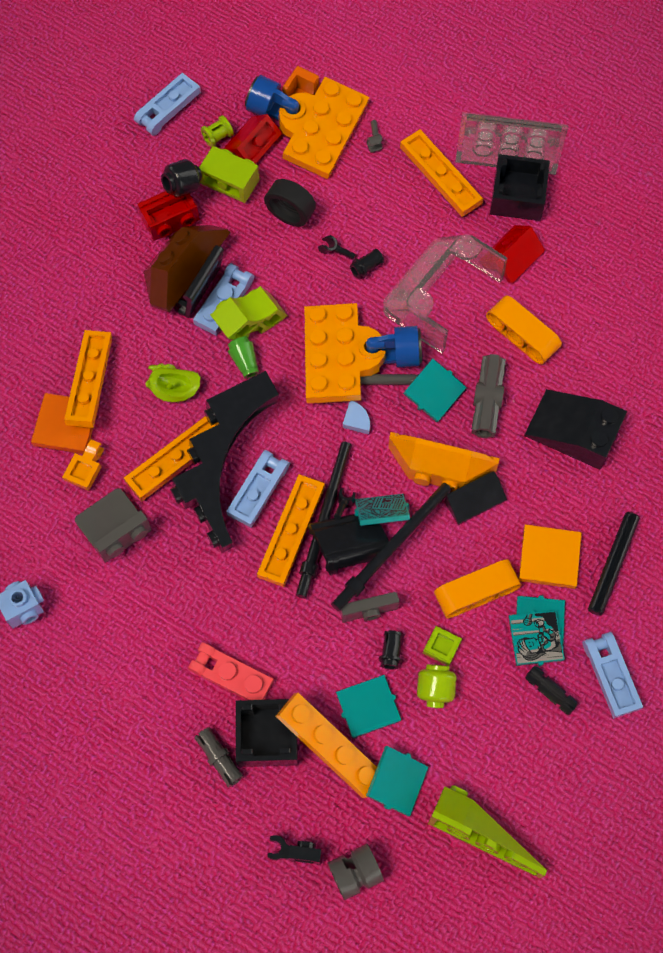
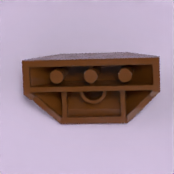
(179, 263)

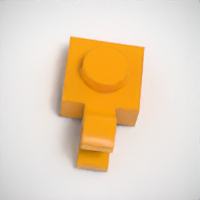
(84, 469)

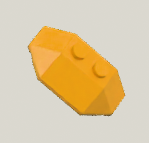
(439, 463)

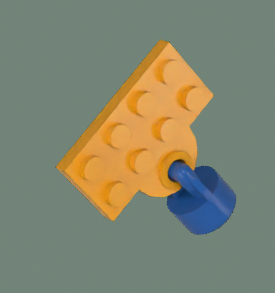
(315, 123)
(343, 352)

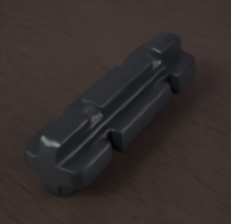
(551, 690)

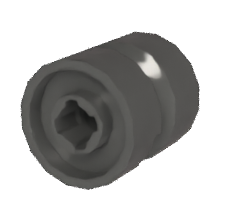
(355, 871)

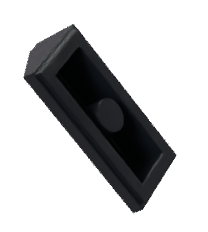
(475, 498)

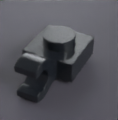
(304, 851)

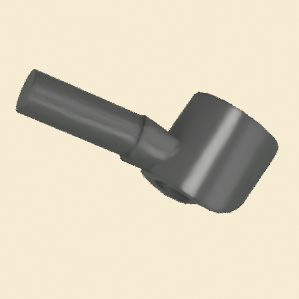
(374, 142)

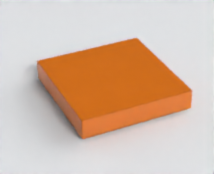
(53, 432)

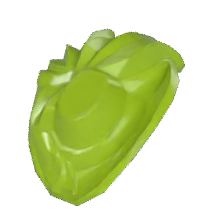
(172, 383)

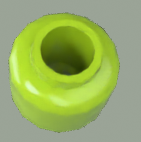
(436, 685)

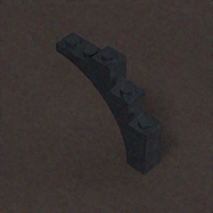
(231, 414)

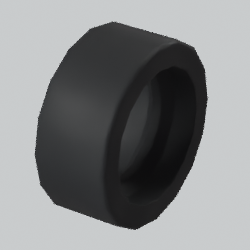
(290, 202)

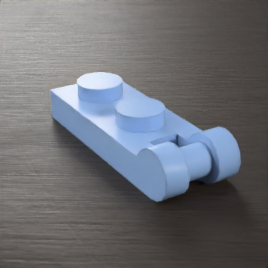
(167, 103)
(221, 292)
(257, 489)
(613, 675)

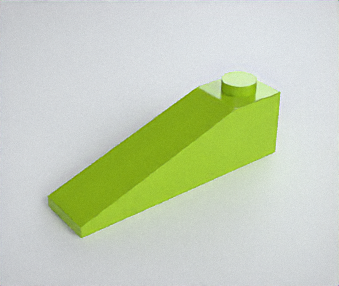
(471, 824)

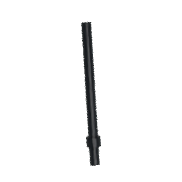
(309, 567)
(356, 584)

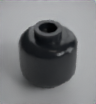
(181, 178)

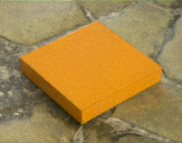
(550, 556)

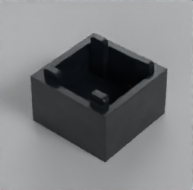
(519, 187)
(262, 737)

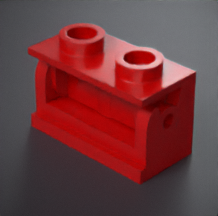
(167, 214)

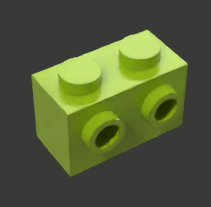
(229, 174)

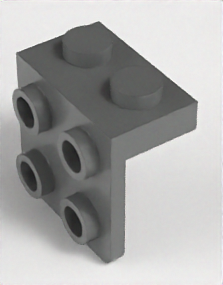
(113, 524)

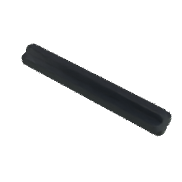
(613, 564)

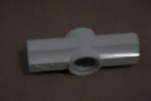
(488, 396)

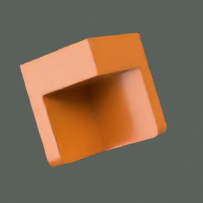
(301, 82)

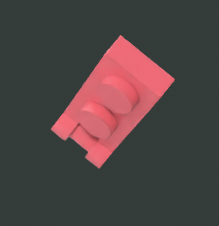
(231, 674)

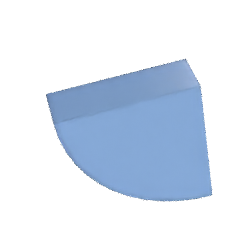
(356, 418)

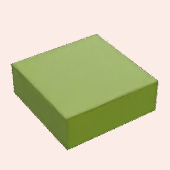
(442, 645)

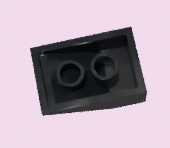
(576, 426)

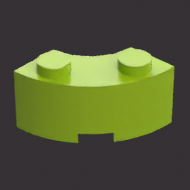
(248, 314)

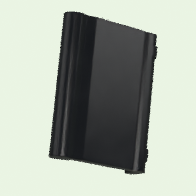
(201, 282)
(346, 542)

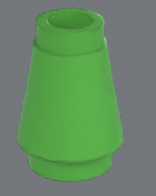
(244, 356)

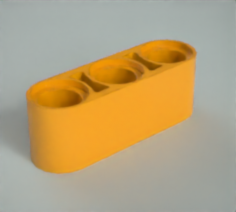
(523, 329)
(477, 588)

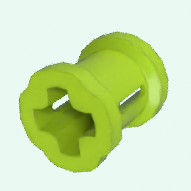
(217, 131)

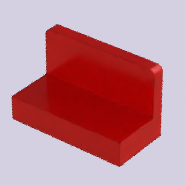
(254, 138)
(521, 249)

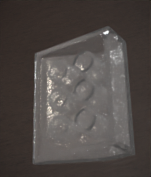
(487, 136)

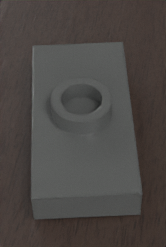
(370, 608)

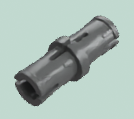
(219, 757)

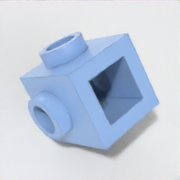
(20, 603)

